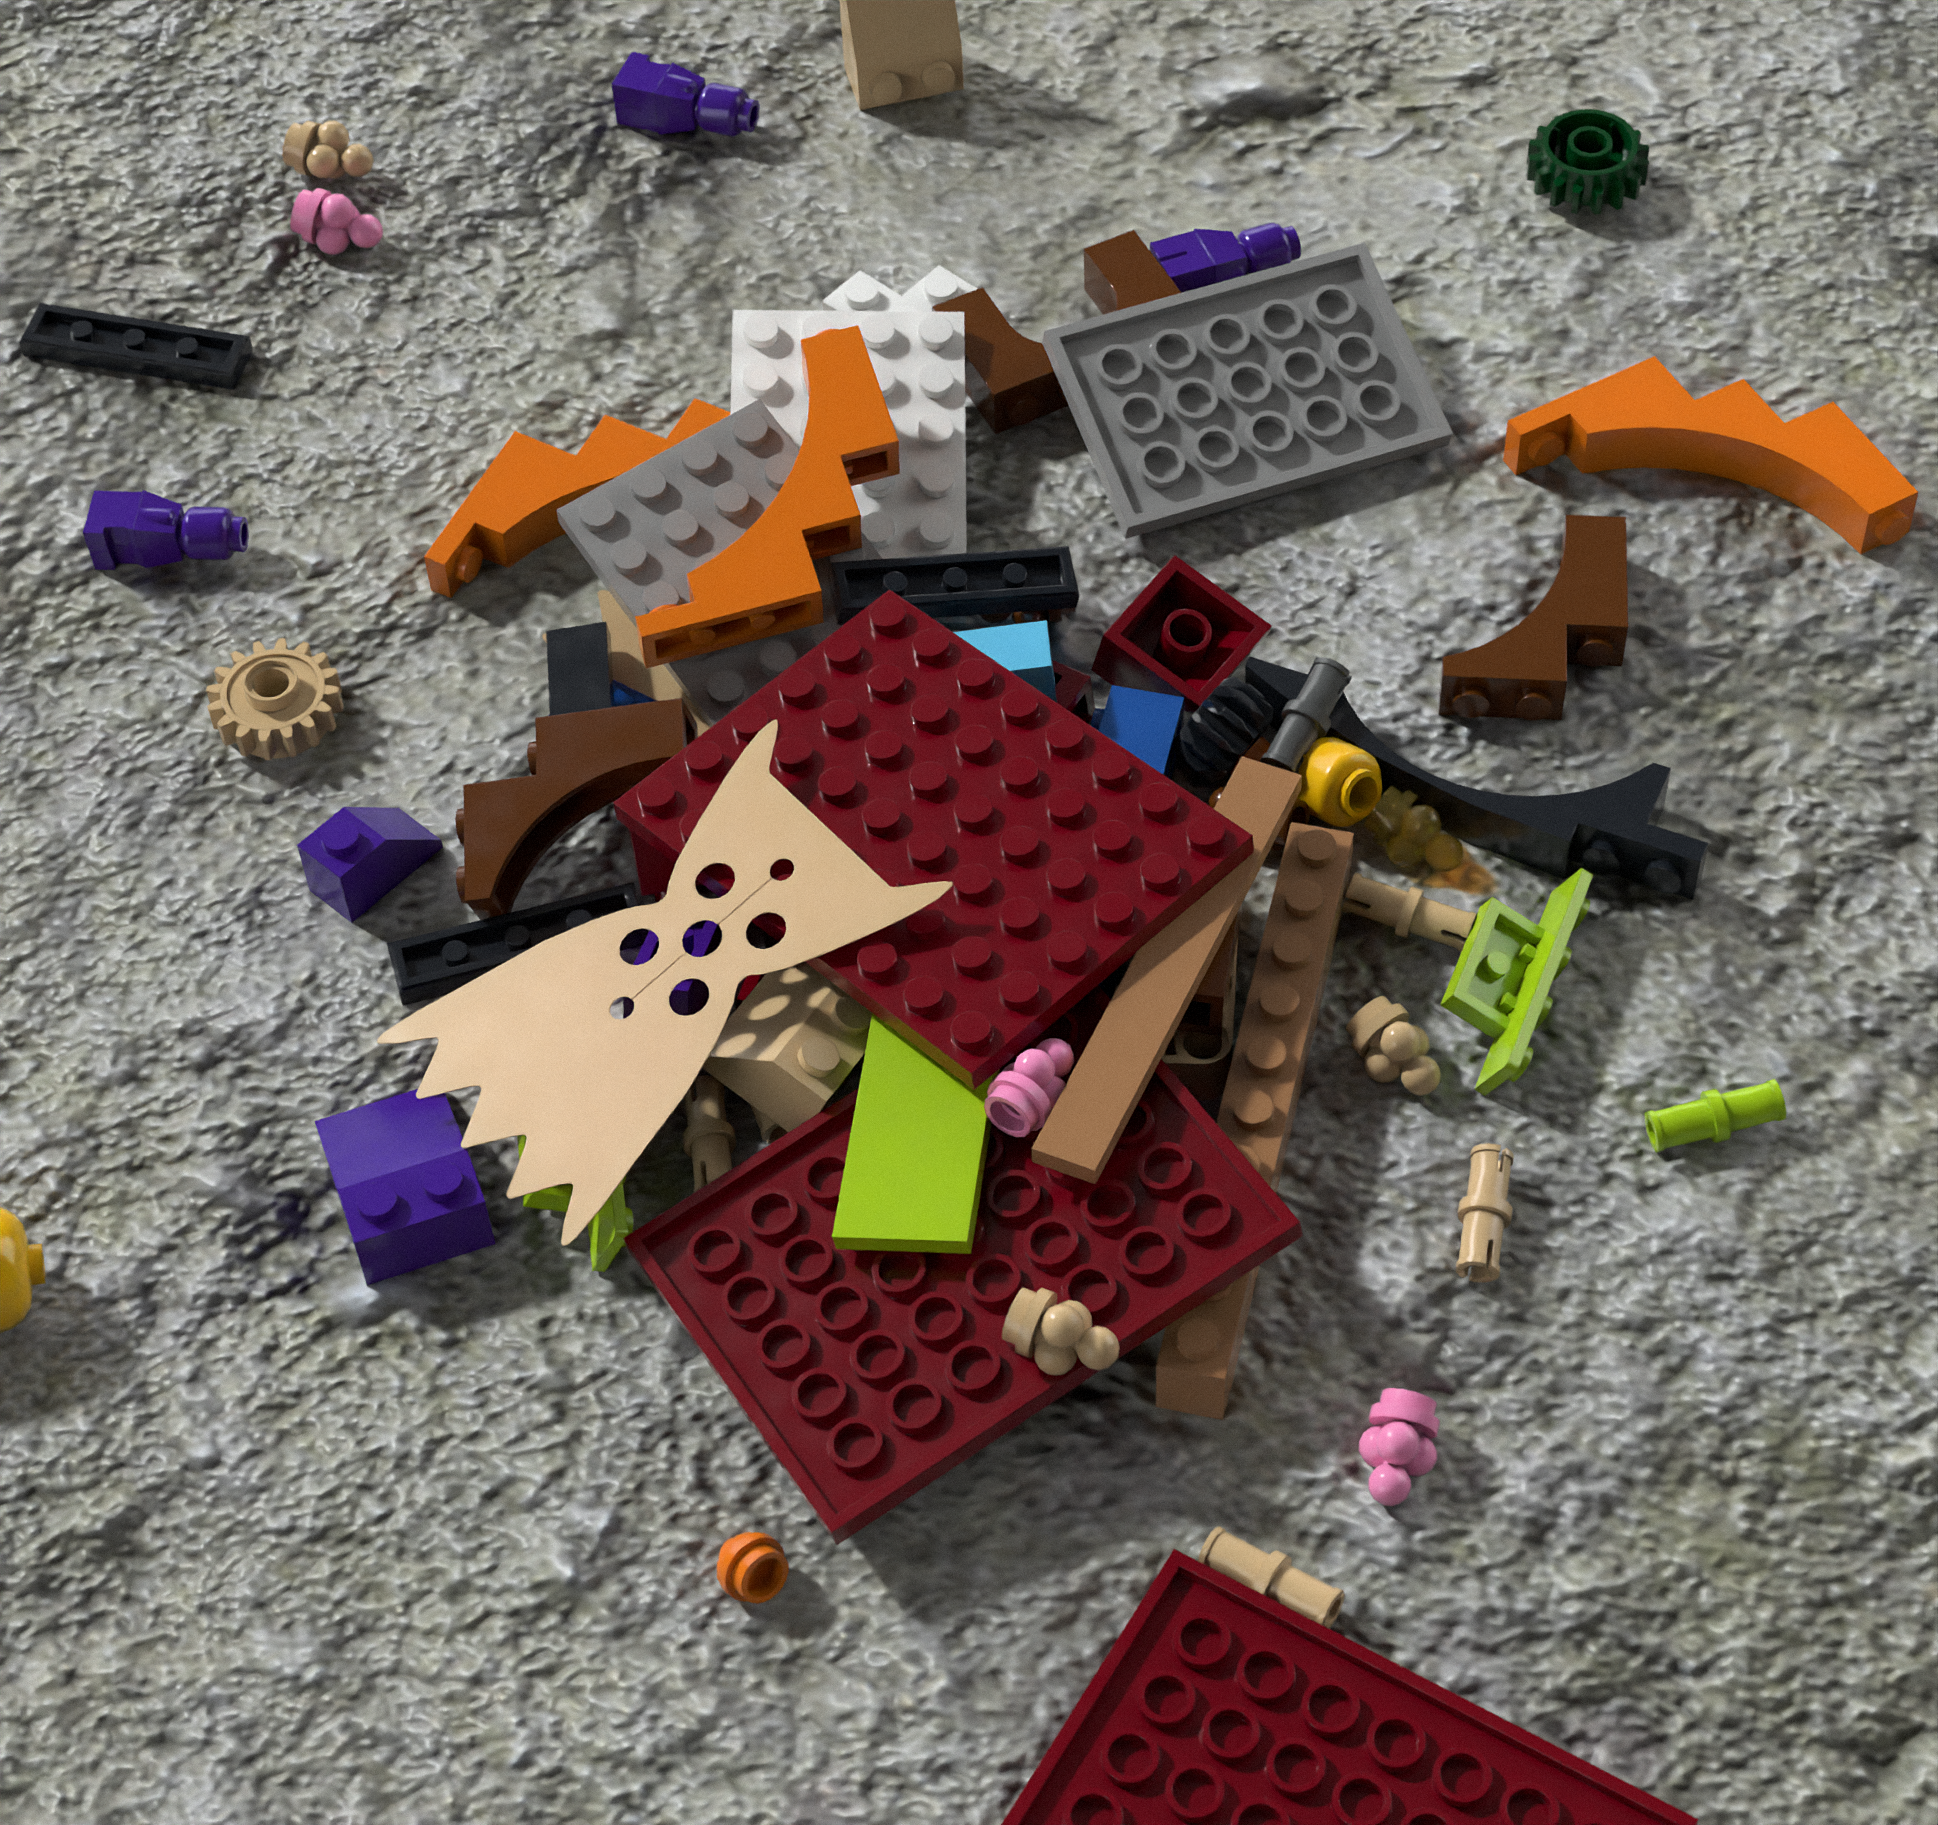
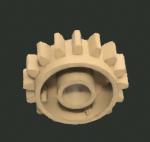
(275, 700)

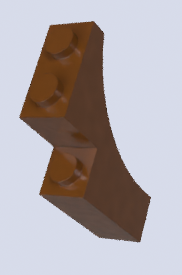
(1575, 623)
(575, 770)

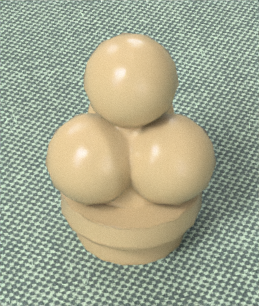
(325, 151)
(1393, 1046)
(1057, 1333)

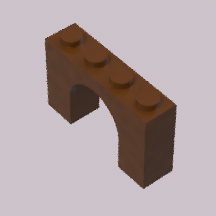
(1012, 375)

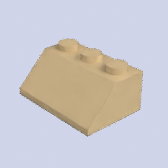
(791, 1045)

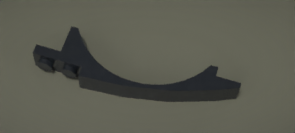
(1599, 827)

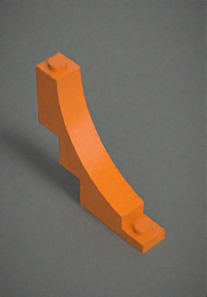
(1653, 422)
(530, 480)
(767, 576)

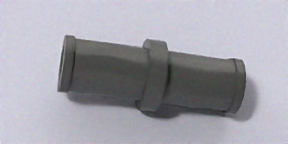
(1307, 715)

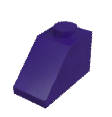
(363, 856)

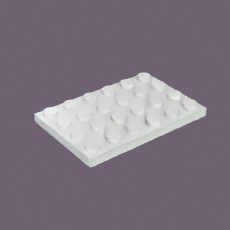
(923, 385)

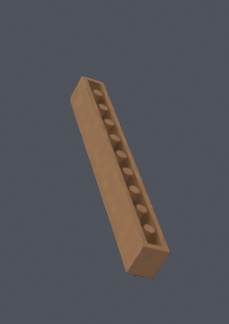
(1264, 1092)

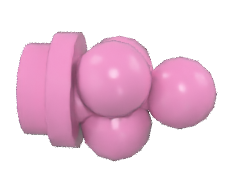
(332, 221)
(1029, 1088)
(1399, 1443)

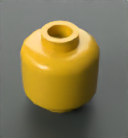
(1339, 782)

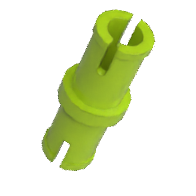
(1715, 1115)

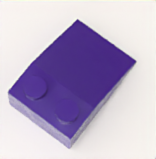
(405, 1184)

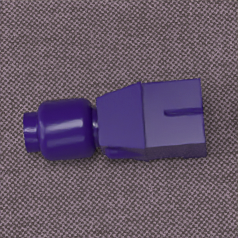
(677, 100)
(1217, 256)
(156, 531)

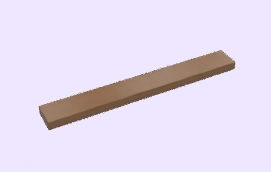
(1159, 990)

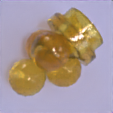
(1411, 832)

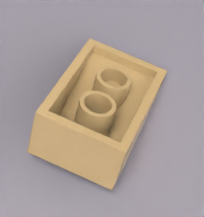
(900, 49)

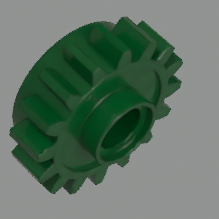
(1588, 160)

